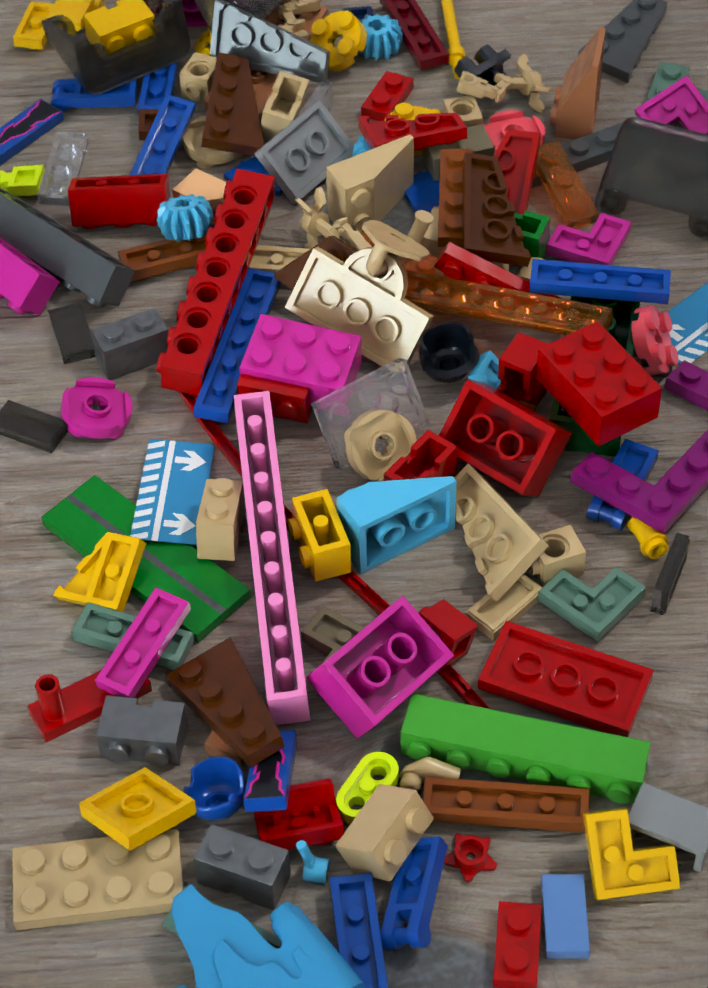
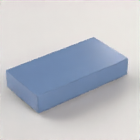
(565, 916)

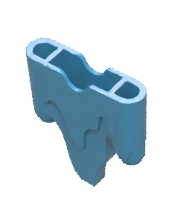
(233, 954)

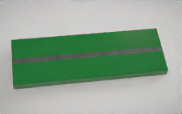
(172, 567)

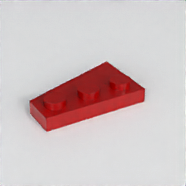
(426, 129)
(518, 160)

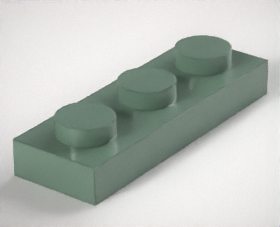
(106, 628)

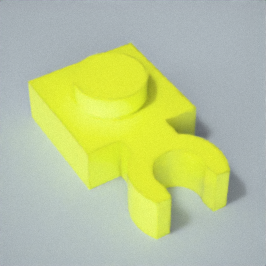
(22, 180)

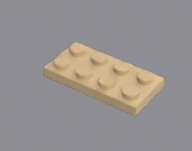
(94, 880)

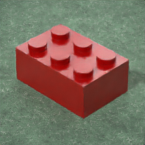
(598, 383)
(504, 438)

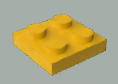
(137, 808)

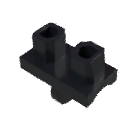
(488, 64)

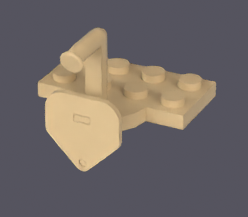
(359, 299)

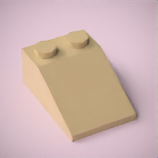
(370, 182)

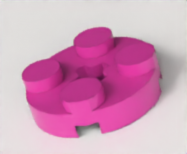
(84, 421)

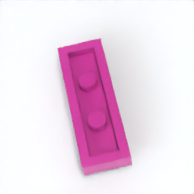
(143, 644)

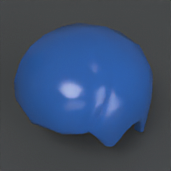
(217, 788)

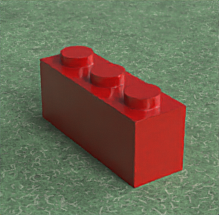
(117, 200)

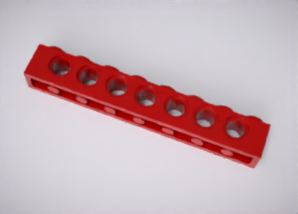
(217, 281)

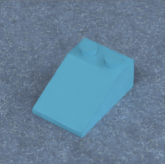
(395, 517)

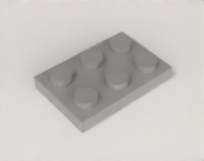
(304, 150)

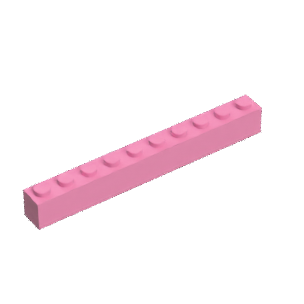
(271, 560)

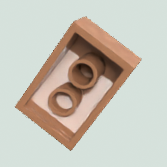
(580, 92)

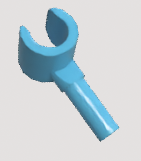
(314, 867)

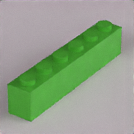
(524, 748)

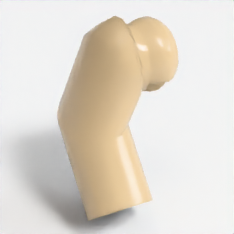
(414, 774)

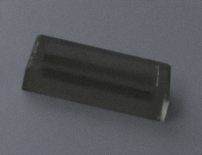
(72, 333)
(31, 426)
(670, 574)

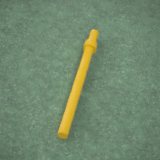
(455, 49)

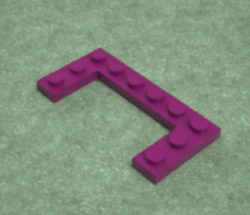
(681, 484)

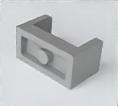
(671, 821)

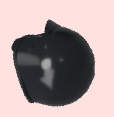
(448, 351)

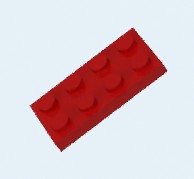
(565, 679)

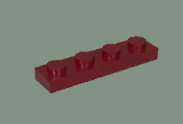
(417, 33)

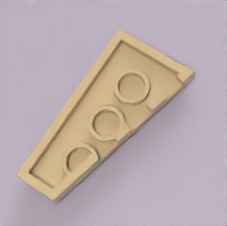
(495, 533)

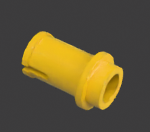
(652, 542)

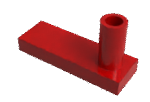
(69, 707)

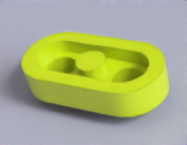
(361, 785)

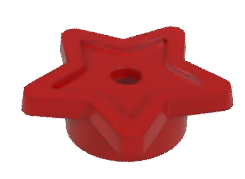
(470, 845)

